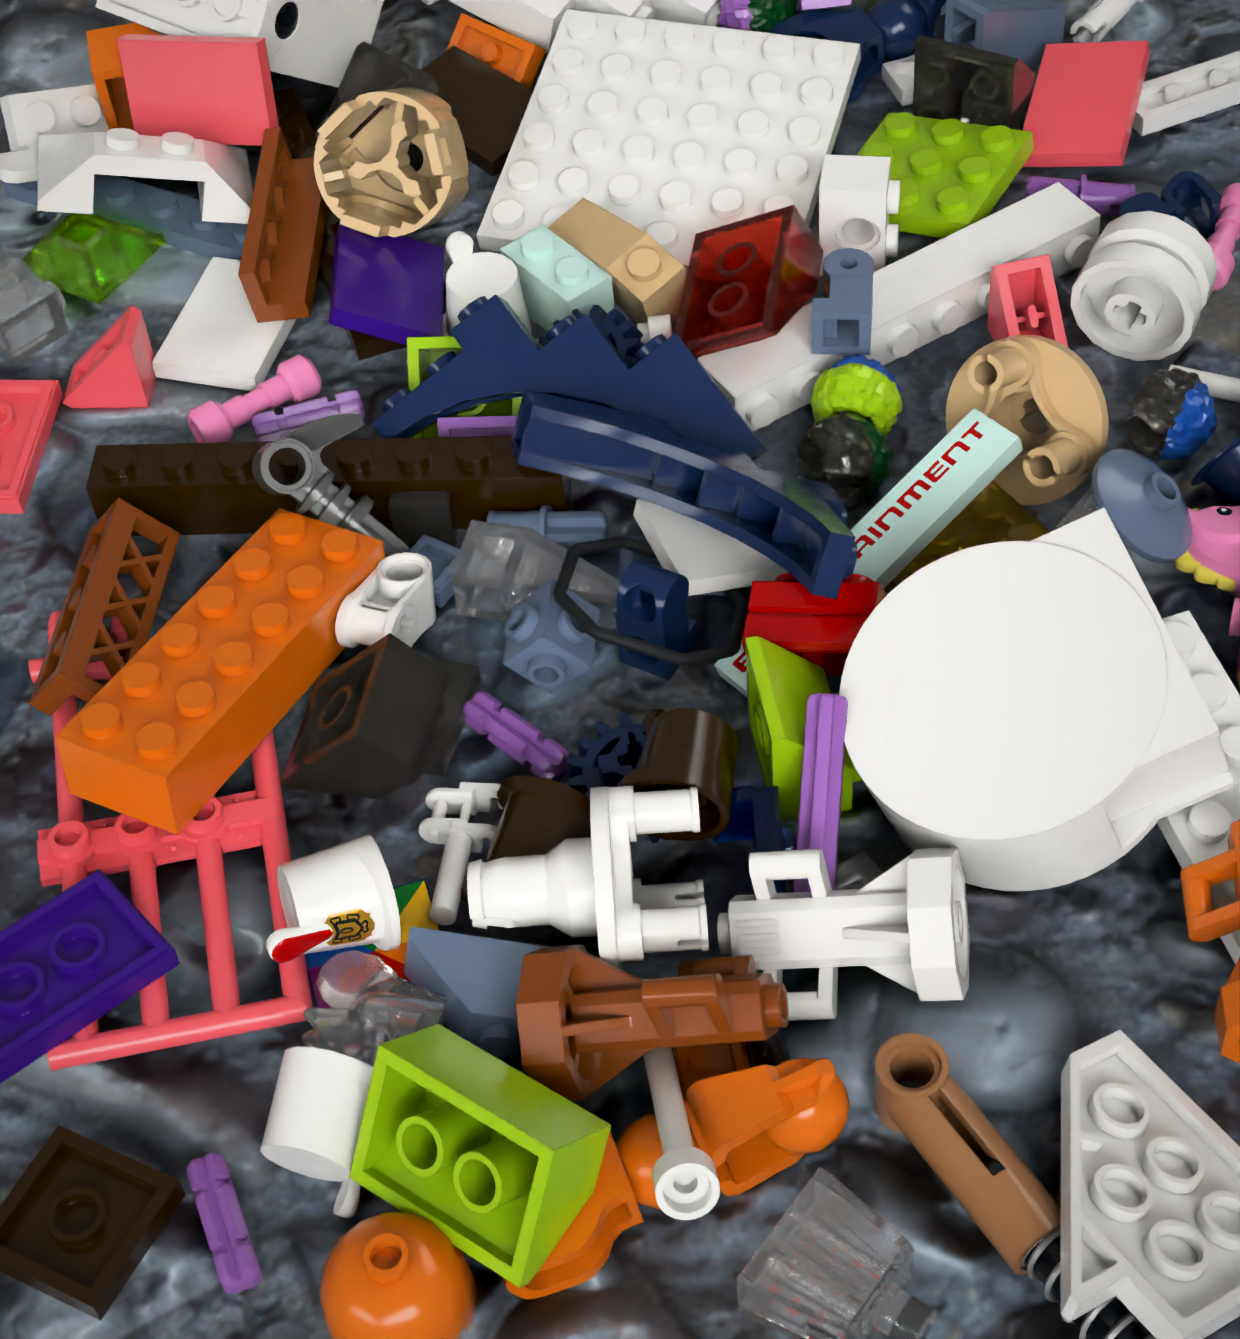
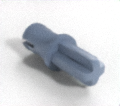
(559, 526)

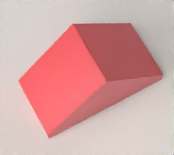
(1025, 300)
(115, 368)

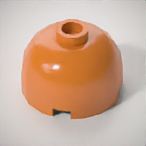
(397, 1282)

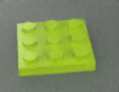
(947, 169)

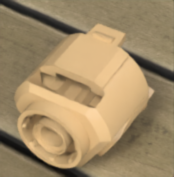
(371, 177)

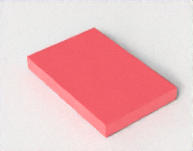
(199, 86)
(1085, 103)
(25, 426)

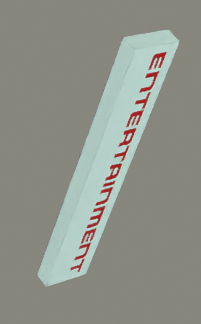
(918, 507)

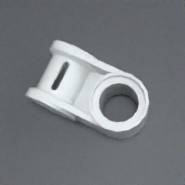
(390, 600)

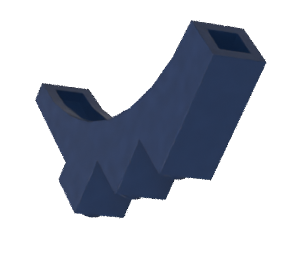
(575, 364)
(777, 514)

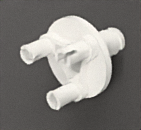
(590, 885)

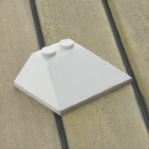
(72, 159)

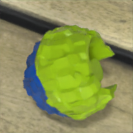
(859, 389)

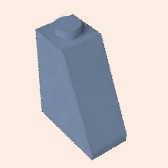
(1006, 26)

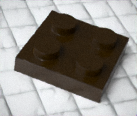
(83, 1221)

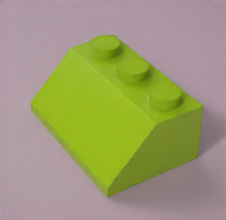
(476, 1149)

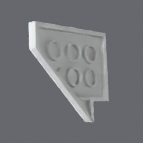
(1145, 1196)

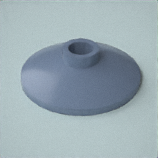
(1142, 505)

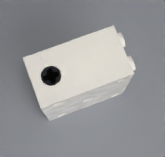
(301, 36)

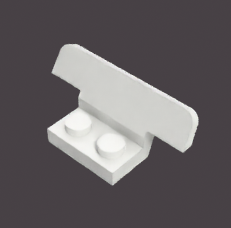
(45, 112)

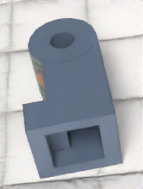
(845, 312)

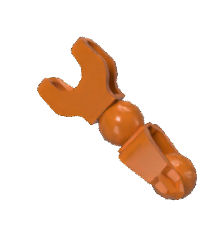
(743, 1119)

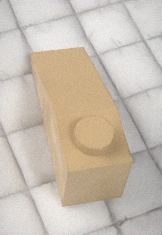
(642, 272)

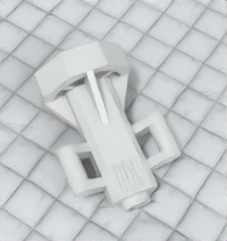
(899, 924)

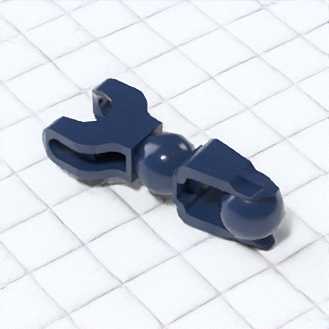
(883, 33)

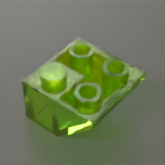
(92, 254)

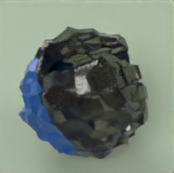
(1170, 415)

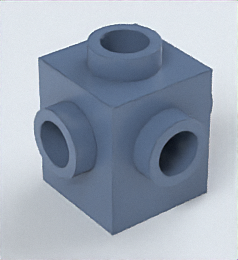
(547, 642)

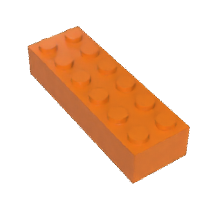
(217, 673)

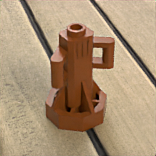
(592, 1020)

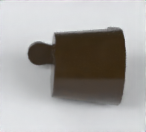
(684, 752)
(536, 818)

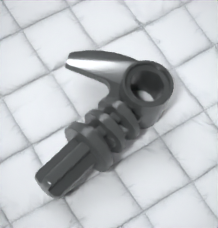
(313, 483)

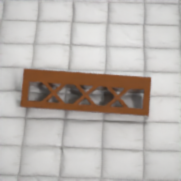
(282, 234)
(88, 599)

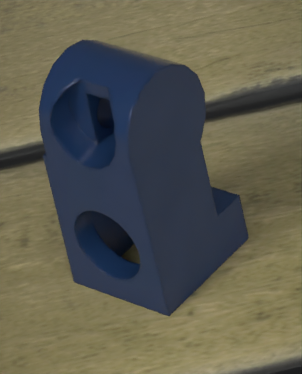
(654, 610)

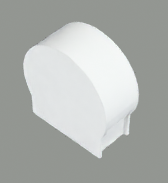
(1028, 709)

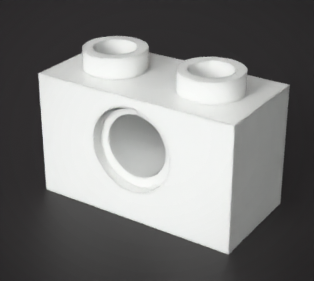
(857, 206)

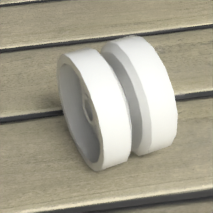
(1144, 286)

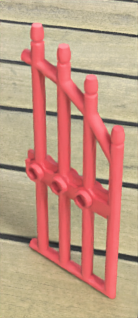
(127, 844)

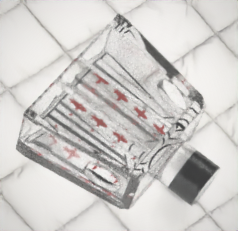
(833, 1271)

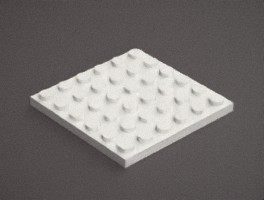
(672, 128)

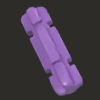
(272, 427)
(516, 736)
(224, 1223)

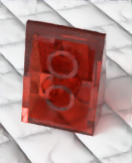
(747, 280)

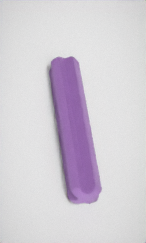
(822, 780)

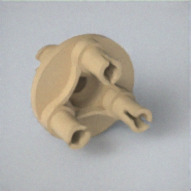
(1044, 399)

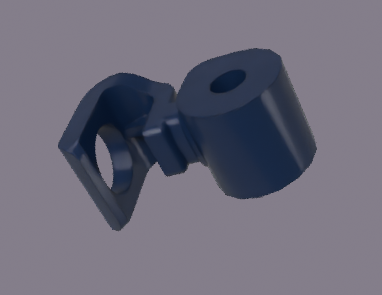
(1180, 199)

